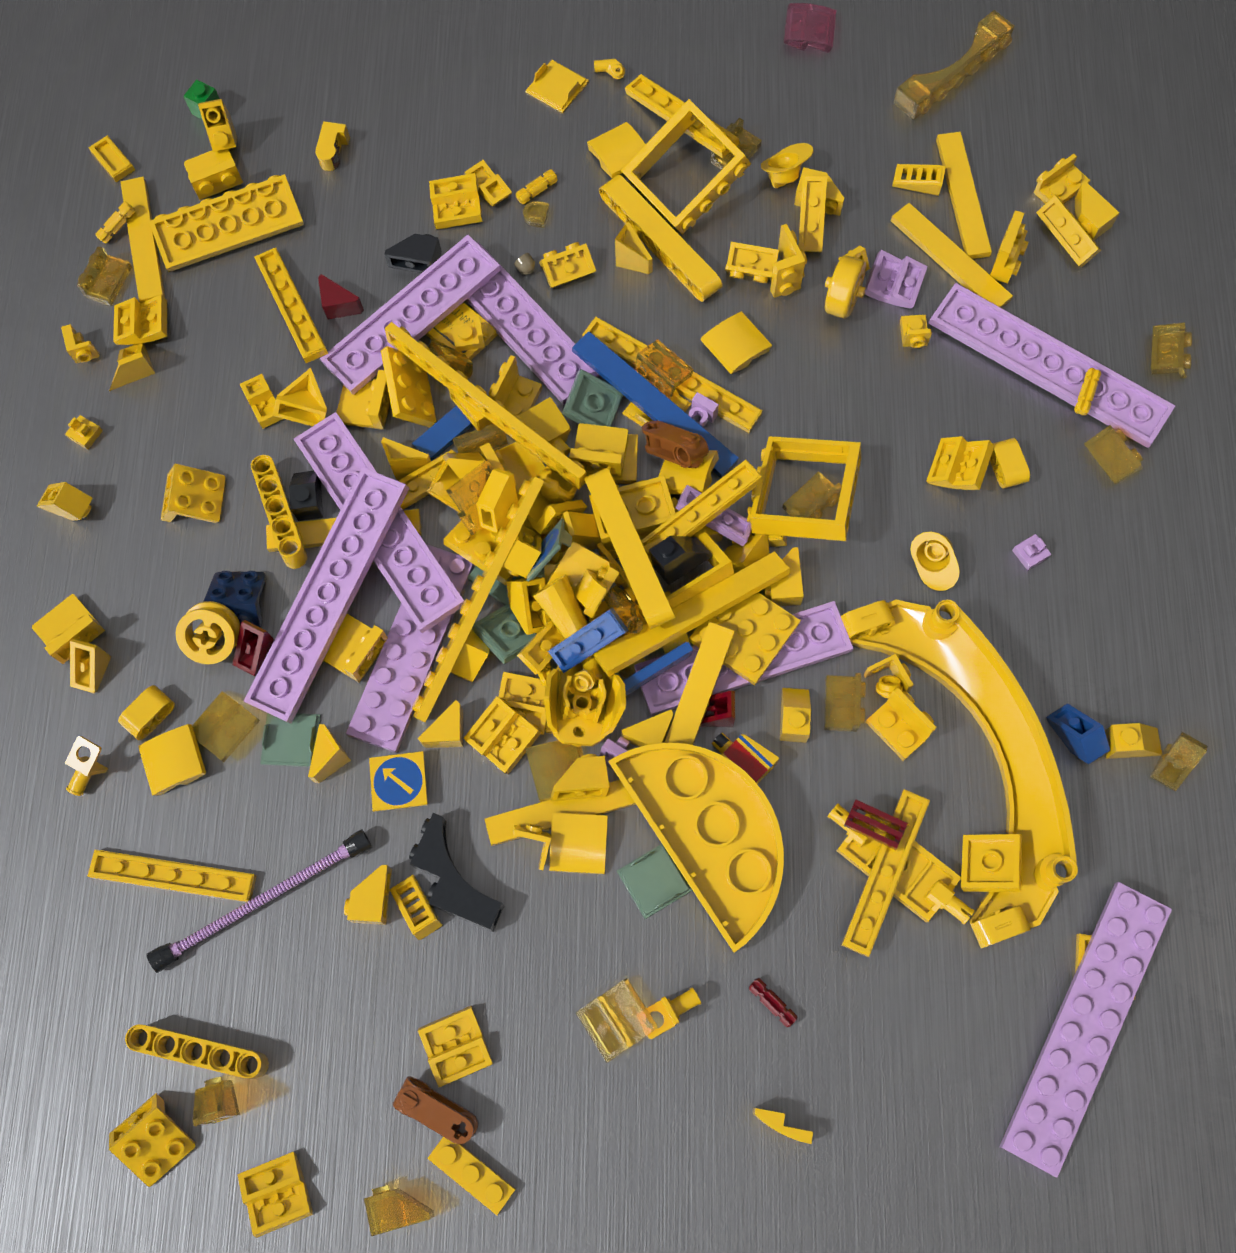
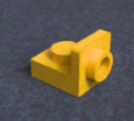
(914, 331)
(470, 335)
(77, 347)

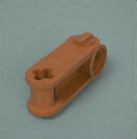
(675, 444)
(435, 1111)

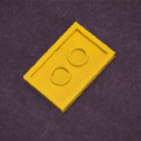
(408, 388)
(646, 503)

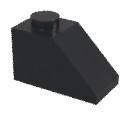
(414, 253)
(306, 496)
(678, 556)

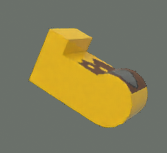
(329, 144)

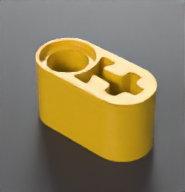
(1009, 463)
(146, 712)

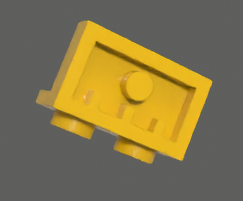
(1061, 181)
(567, 265)

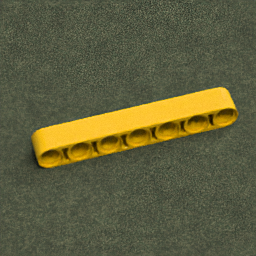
(661, 238)
(629, 548)

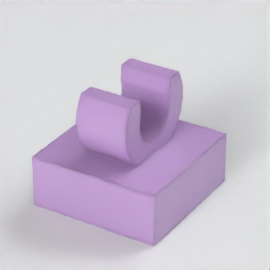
(704, 408)
(1031, 552)
(611, 749)

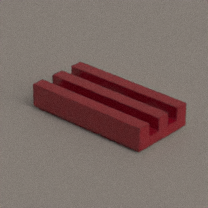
(878, 814)

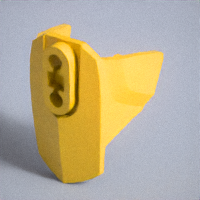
(600, 711)

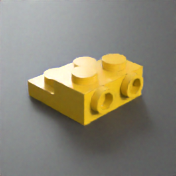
(1010, 249)

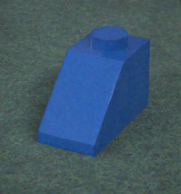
(1079, 733)

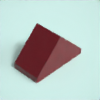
(338, 301)
(251, 647)
(720, 710)

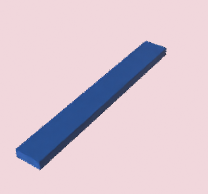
(646, 396)

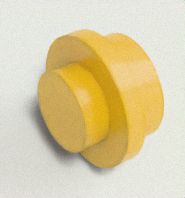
(887, 685)

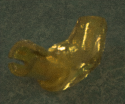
(624, 608)

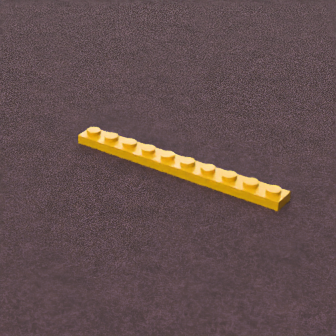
(493, 410)
(472, 607)

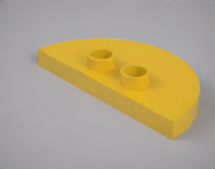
(712, 828)

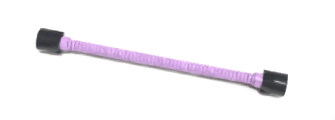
(165, 955)

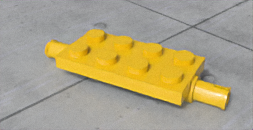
(925, 880)

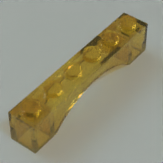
(923, 90)

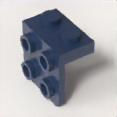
(239, 593)

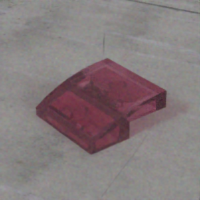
(810, 26)

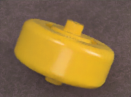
(845, 287)

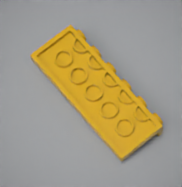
(226, 222)

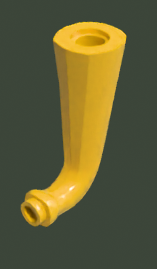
(564, 610)

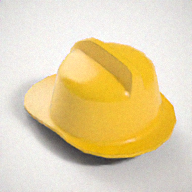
(786, 164)
(935, 560)

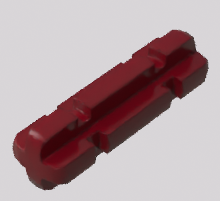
(773, 1002)

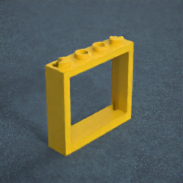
(662, 141)
(806, 450)
(720, 562)

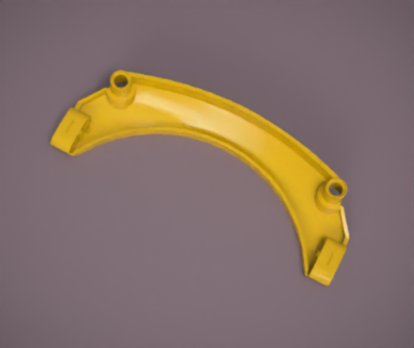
(1034, 794)

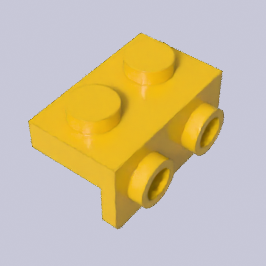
(751, 261)

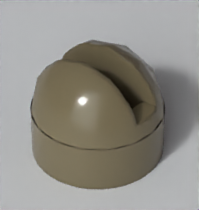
(525, 264)

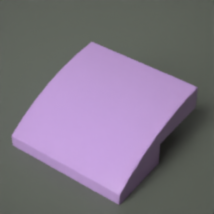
(895, 280)

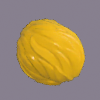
(555, 486)

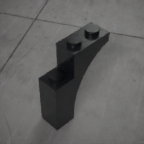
(451, 892)

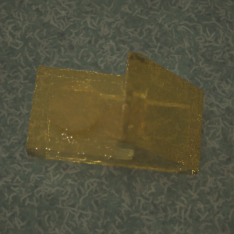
(1178, 761)

